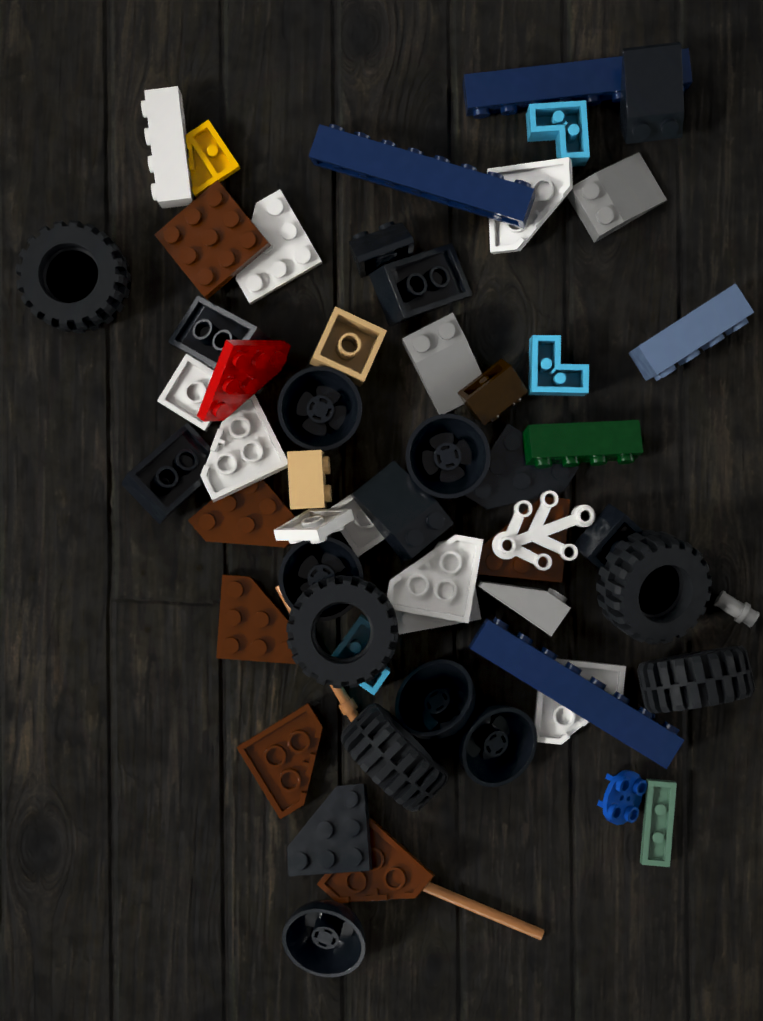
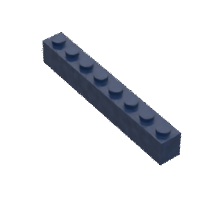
(561, 82)
(422, 175)
(577, 693)

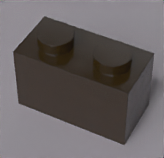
(493, 392)

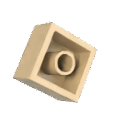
(348, 345)
(308, 479)

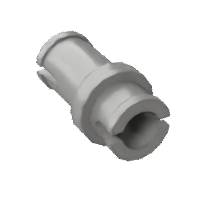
(740, 611)

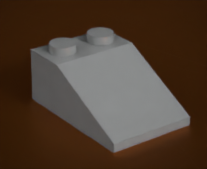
(615, 196)
(442, 361)
(536, 605)

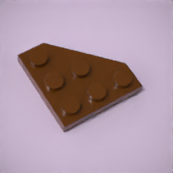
(244, 517)
(519, 568)
(250, 624)
(284, 758)
(394, 873)

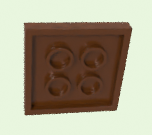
(212, 240)

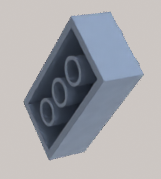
(697, 329)

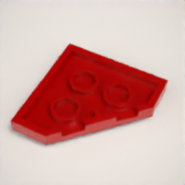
(239, 374)

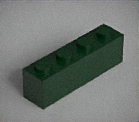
(582, 443)

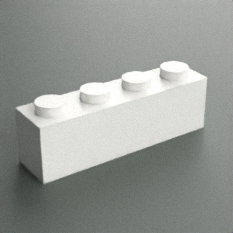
(168, 147)

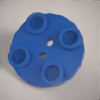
(623, 797)

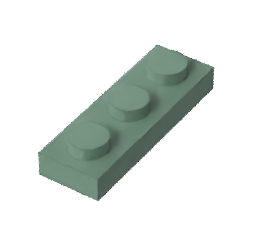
(658, 822)

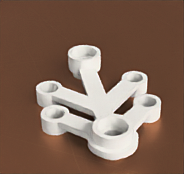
(539, 532)

